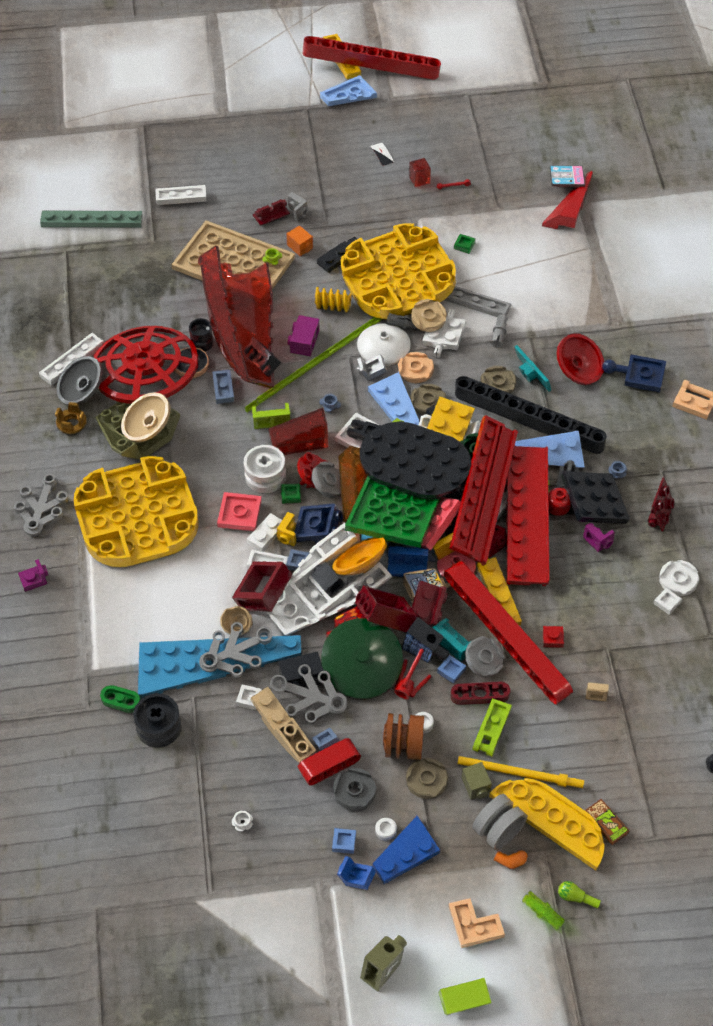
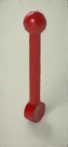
(467, 182)

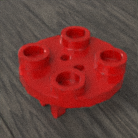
(305, 467)

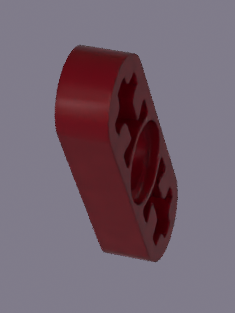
(486, 686)

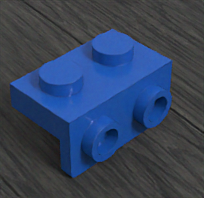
(406, 560)

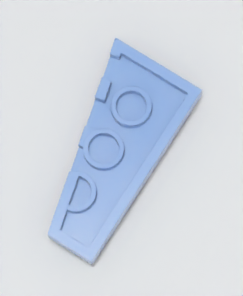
(394, 399)
(560, 448)

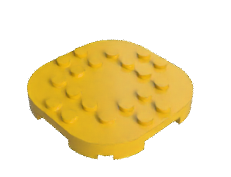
(398, 271)
(136, 512)

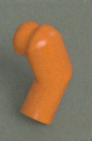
(512, 861)

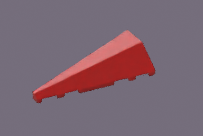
(568, 210)

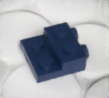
(317, 522)

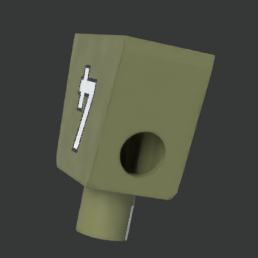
(382, 961)

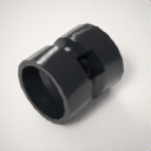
(201, 334)

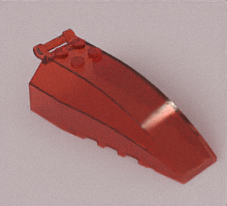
(237, 311)

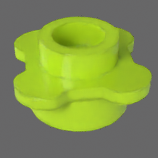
(272, 256)

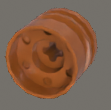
(404, 736)

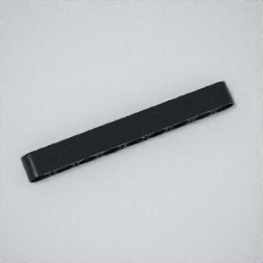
(527, 413)

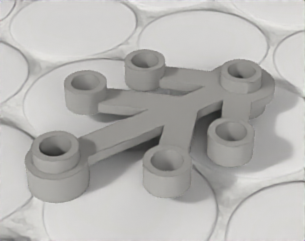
(41, 506)
(233, 651)
(312, 694)

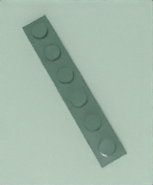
(67, 218)

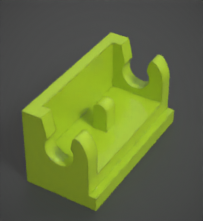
(270, 418)
(464, 996)

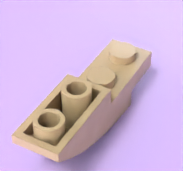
(282, 726)

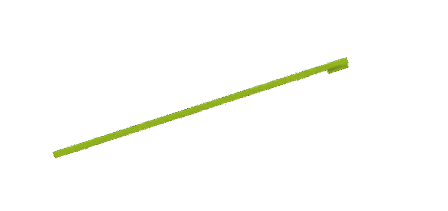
(270, 392)

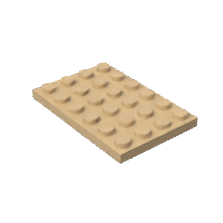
(235, 248)

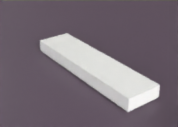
(86, 347)

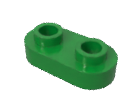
(121, 699)

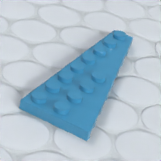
(176, 663)

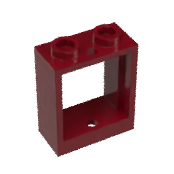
(254, 601)
(385, 608)

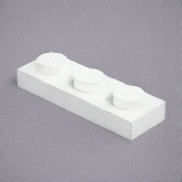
(181, 195)

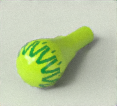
(571, 892)

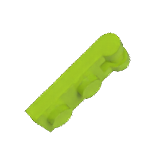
(492, 727)

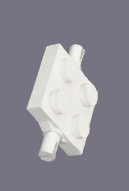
(446, 337)

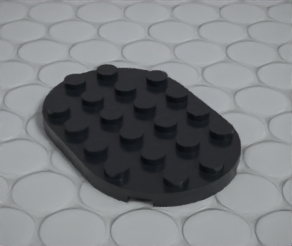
(415, 460)

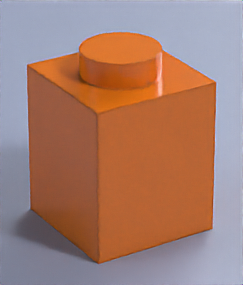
(299, 240)

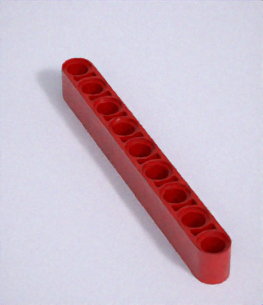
(371, 57)
(508, 632)

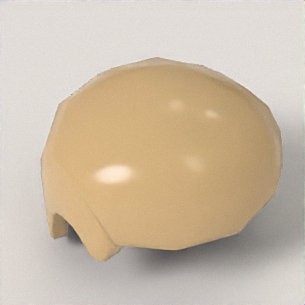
(233, 615)

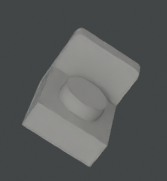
(297, 205)

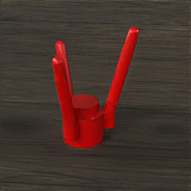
(405, 687)

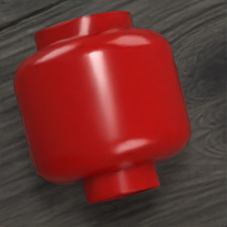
(559, 501)

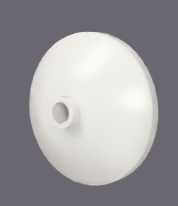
(385, 340)

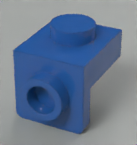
(356, 874)

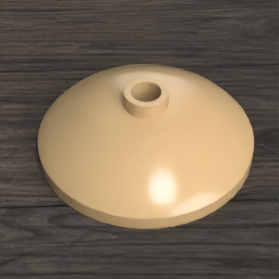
(146, 417)

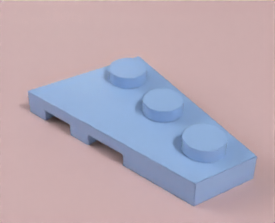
(348, 91)

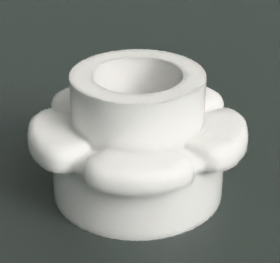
(238, 817)

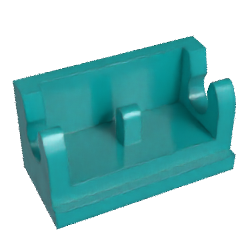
(452, 640)

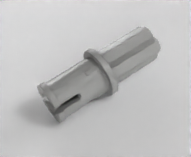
(499, 330)

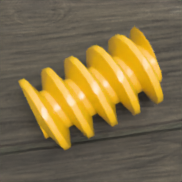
(333, 300)

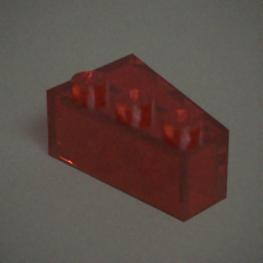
(301, 433)

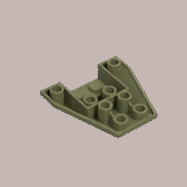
(110, 424)

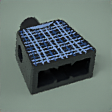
(424, 637)

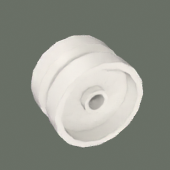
(264, 469)

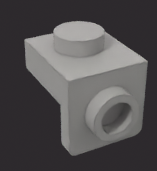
(372, 367)

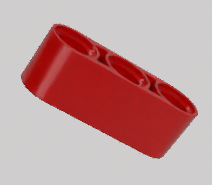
(329, 761)

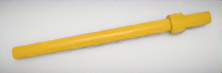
(561, 779)

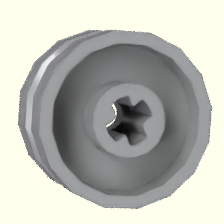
(499, 821)

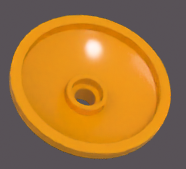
(360, 557)

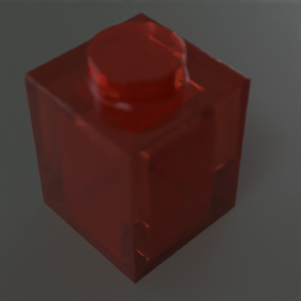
(419, 172)

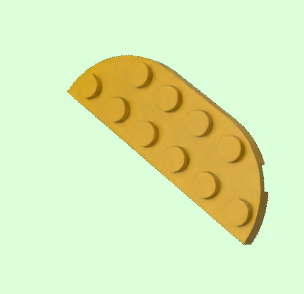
(556, 818)

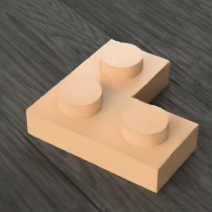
(472, 929)

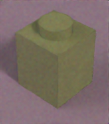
(476, 781)

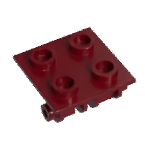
(661, 506)

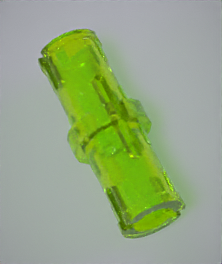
(543, 910)

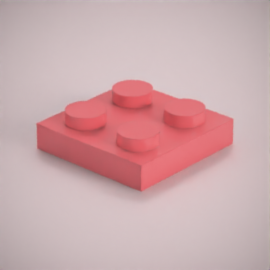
(239, 511)

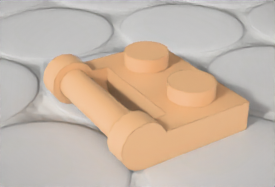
(692, 403)

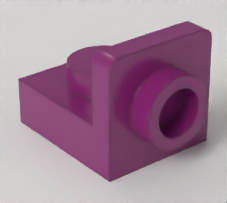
(596, 538)
(33, 577)

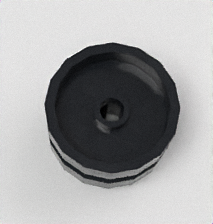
(157, 720)

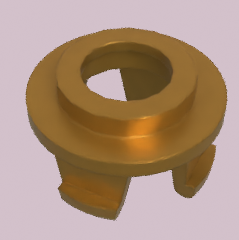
(72, 412)

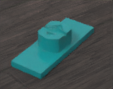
(530, 370)

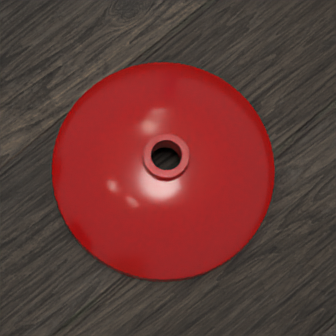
(580, 359)

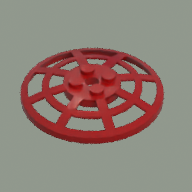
(134, 363)

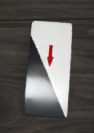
(382, 154)

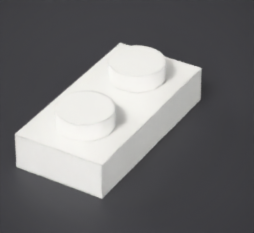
(264, 533)

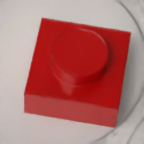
(553, 636)

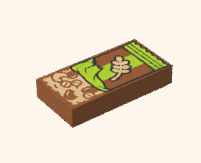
(609, 823)

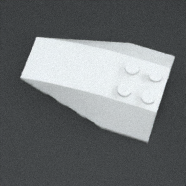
(304, 599)

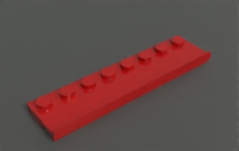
(483, 490)
(528, 517)

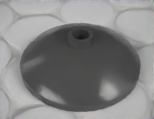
(79, 380)

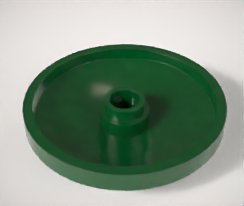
(362, 659)

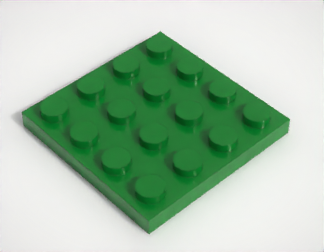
(391, 514)

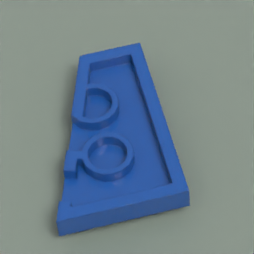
(407, 851)

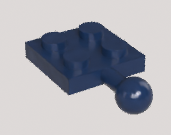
(641, 372)

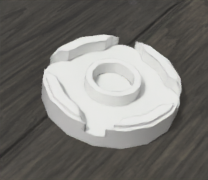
(679, 577)

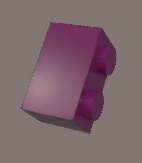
(304, 335)

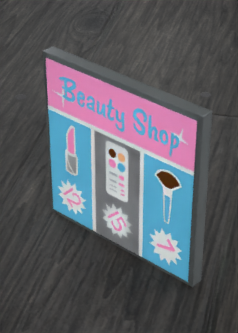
(567, 176)

